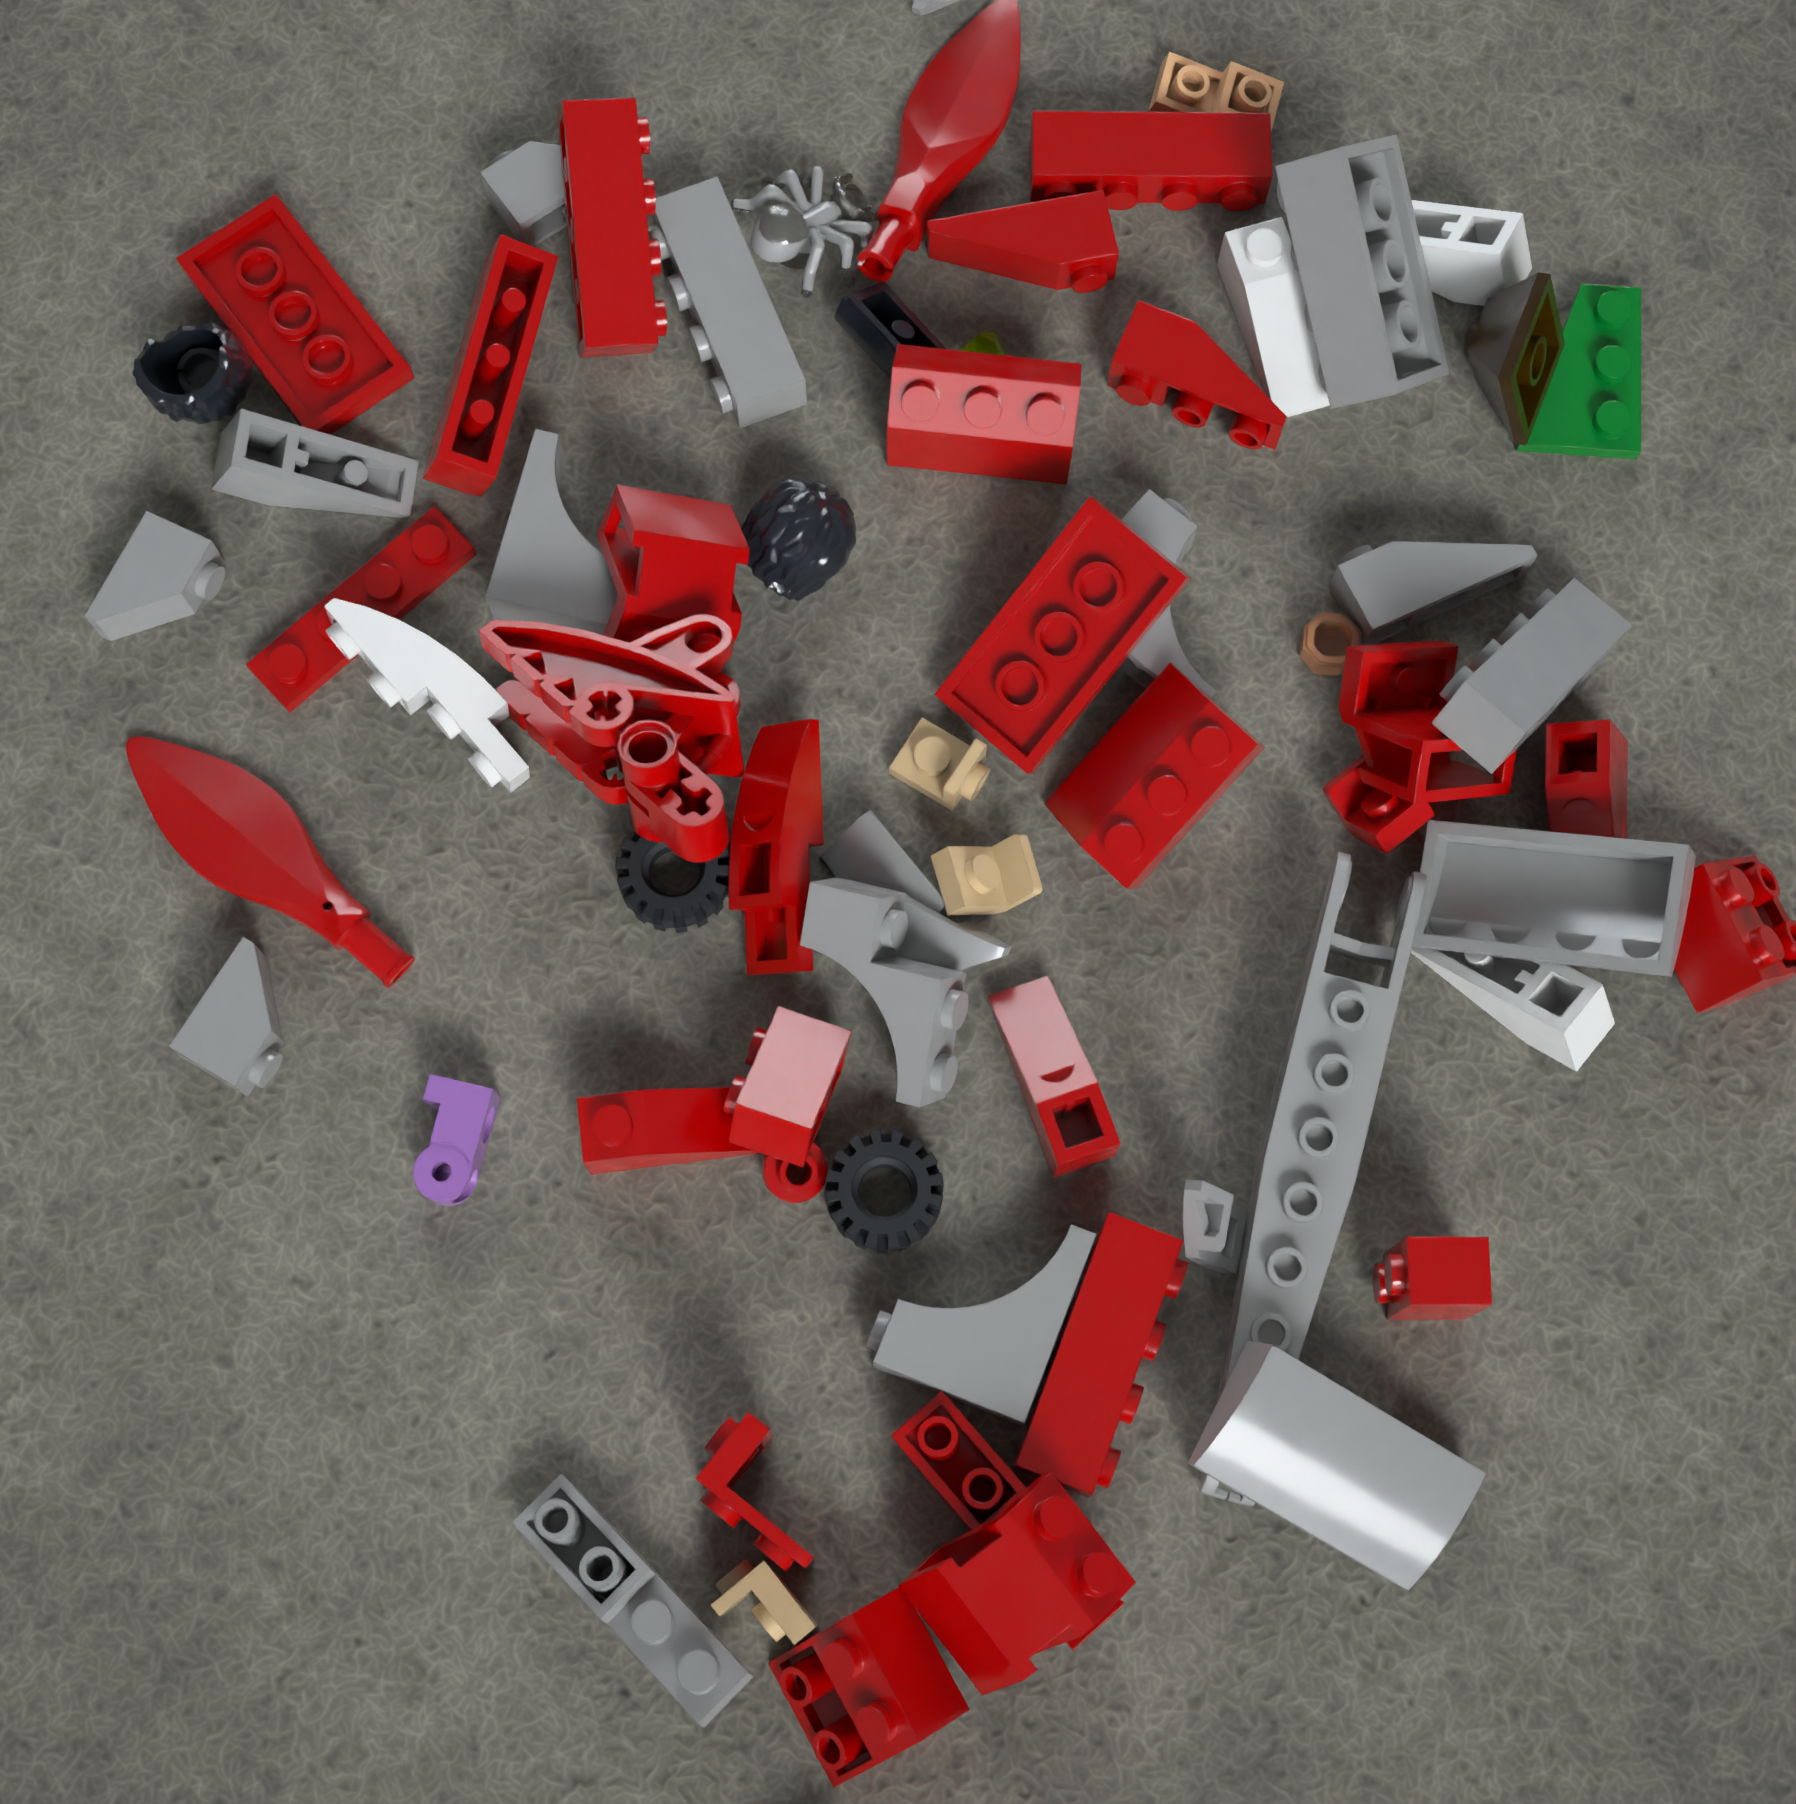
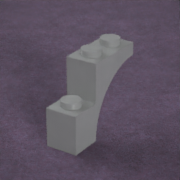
(919, 1001)

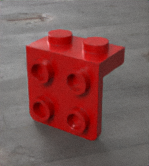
(732, 1453)

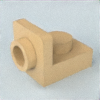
(941, 765)
(987, 878)
(778, 1607)

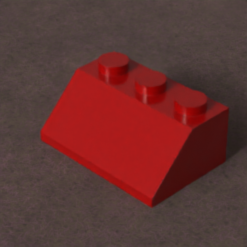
(982, 414)
(1152, 777)

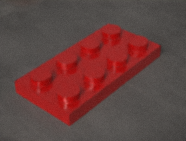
(295, 318)
(1062, 635)

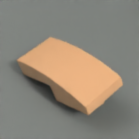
(1198, 88)

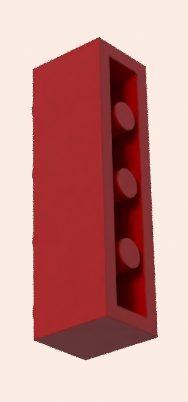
(1152, 157)
(609, 227)
(490, 367)
(1100, 1354)

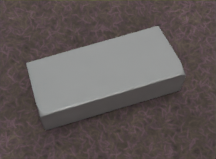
(874, 857)

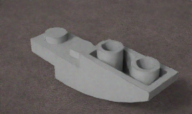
(633, 1600)

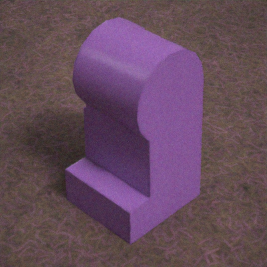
(464, 1121)

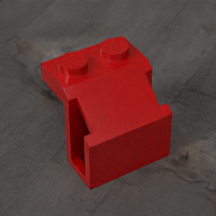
(671, 563)
(1391, 703)
(1017, 1585)

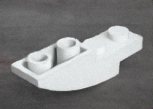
(417, 669)

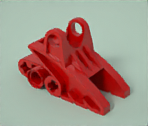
(634, 707)

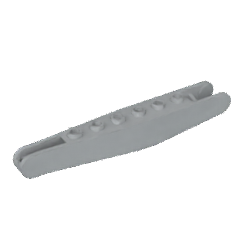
(1315, 1131)

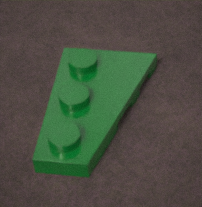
(1597, 381)

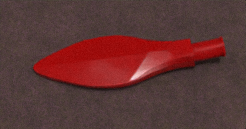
(947, 130)
(255, 848)

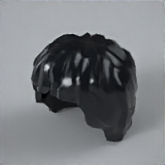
(194, 373)
(799, 537)

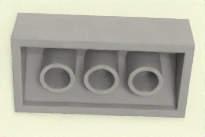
(1362, 271)

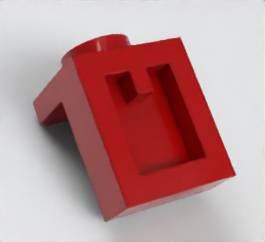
(1372, 813)

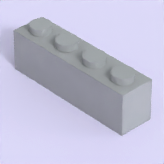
(728, 304)
(1528, 672)

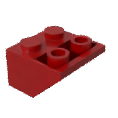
(1734, 934)
(868, 1687)

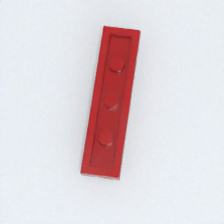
(388, 583)

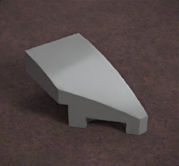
(944, 943)
(1212, 1226)

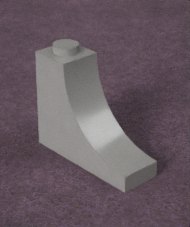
(1171, 532)
(543, 561)
(988, 1351)

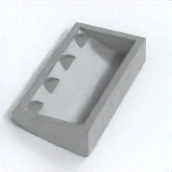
(1554, 897)
(1335, 1465)

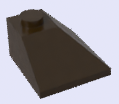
(1517, 351)

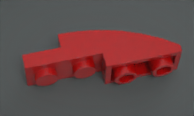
(770, 843)
(964, 1470)

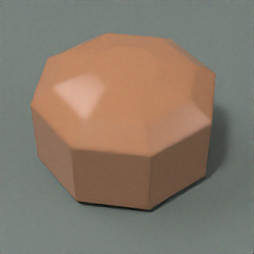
(1325, 642)

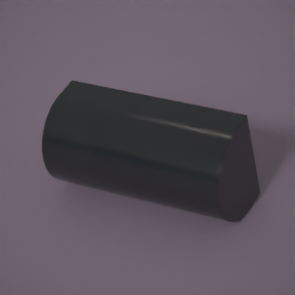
(881, 322)

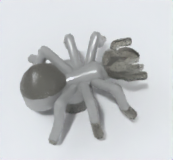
(796, 229)

